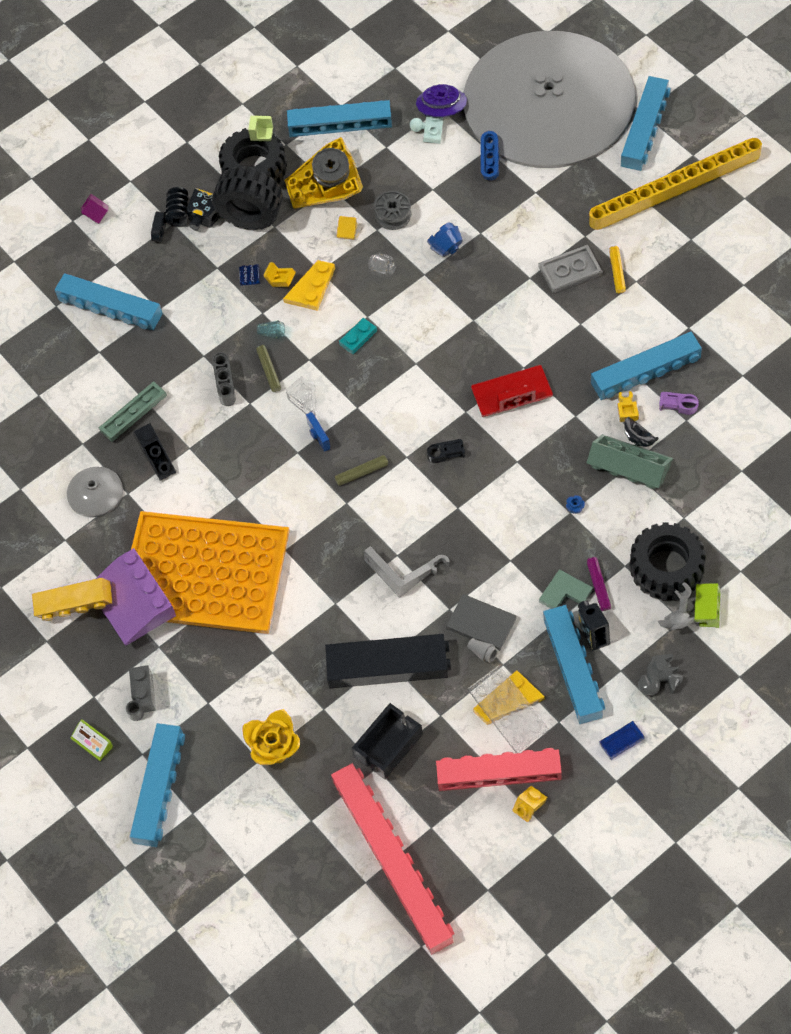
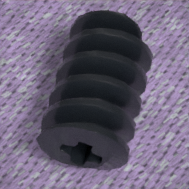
(176, 206)

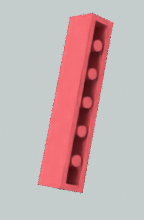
(498, 769)

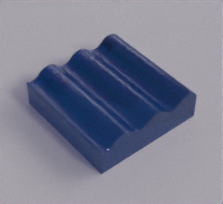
(249, 274)

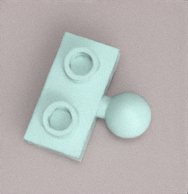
(432, 128)

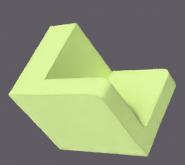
(260, 128)

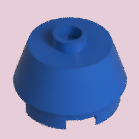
(446, 240)

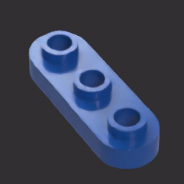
(487, 150)

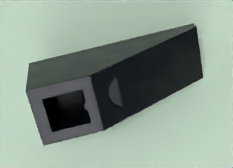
(154, 451)

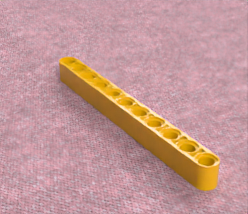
(675, 183)

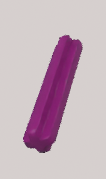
(598, 584)

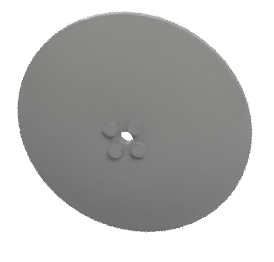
(557, 126)

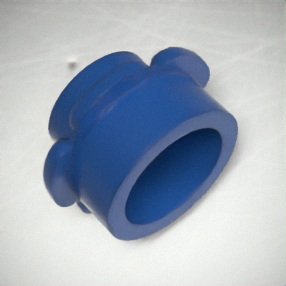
(575, 508)

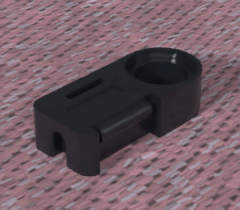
(447, 450)

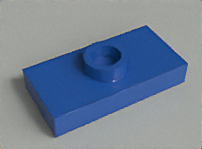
(317, 431)

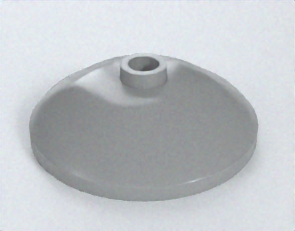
(94, 500)

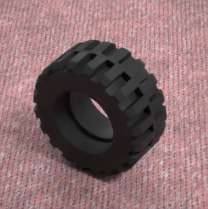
(241, 147)
(247, 198)
(672, 539)

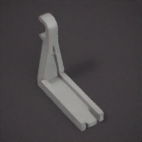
(398, 585)

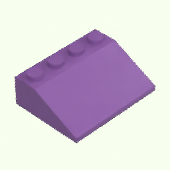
(136, 598)

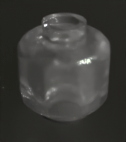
(381, 265)

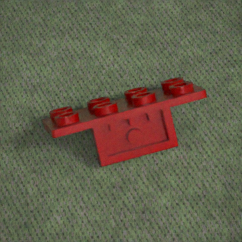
(511, 391)

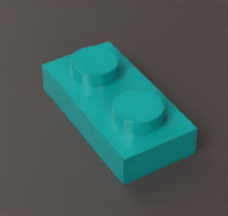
(358, 335)

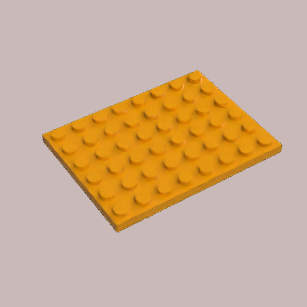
(214, 568)

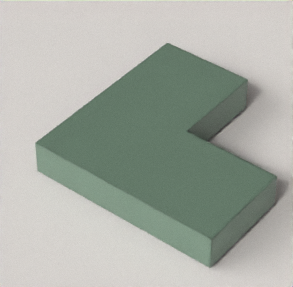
(564, 586)

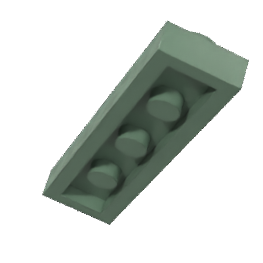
(132, 411)

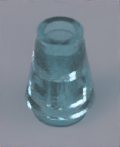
(272, 329)

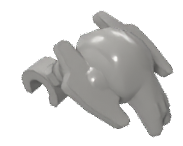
(681, 617)

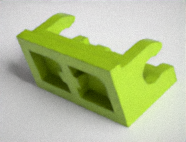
(707, 605)

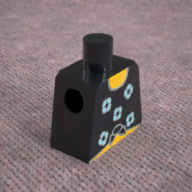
(201, 210)
(592, 619)

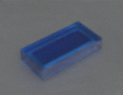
(621, 740)

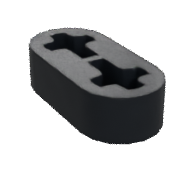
(158, 226)

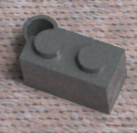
(141, 692)

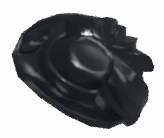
(638, 434)

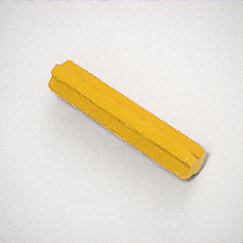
(617, 269)

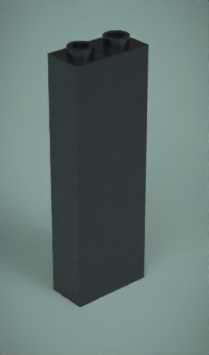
(387, 661)

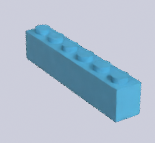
(339, 118)
(645, 122)
(108, 302)
(646, 366)
(573, 664)
(156, 785)

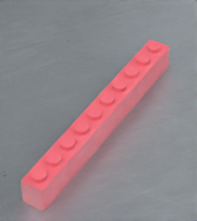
(392, 859)

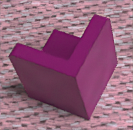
(94, 208)

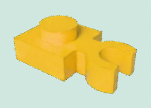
(627, 407)

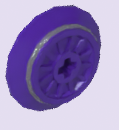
(441, 101)

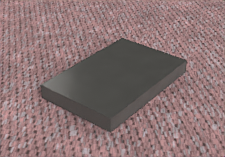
(481, 621)

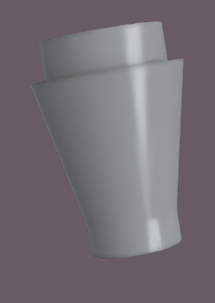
(485, 651)

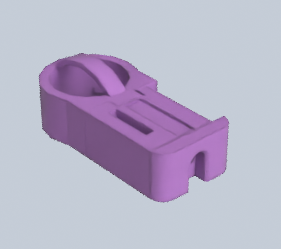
(674, 402)

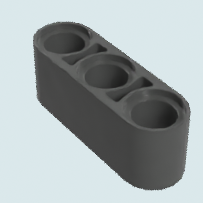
(222, 372)

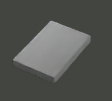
(570, 269)

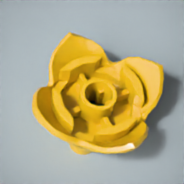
(276, 726)

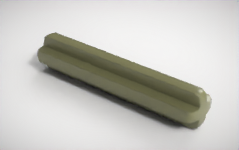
(268, 368)
(361, 470)

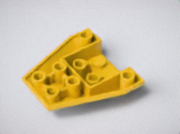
(306, 191)

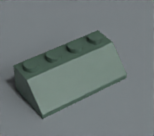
(629, 461)

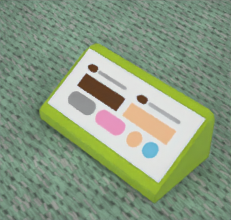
(91, 740)

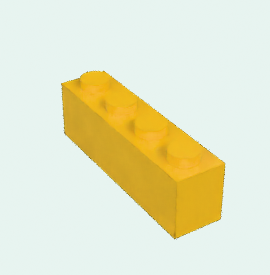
(72, 598)

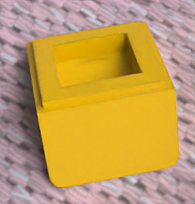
(346, 227)

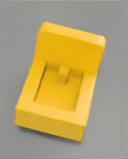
(279, 276)
(528, 803)

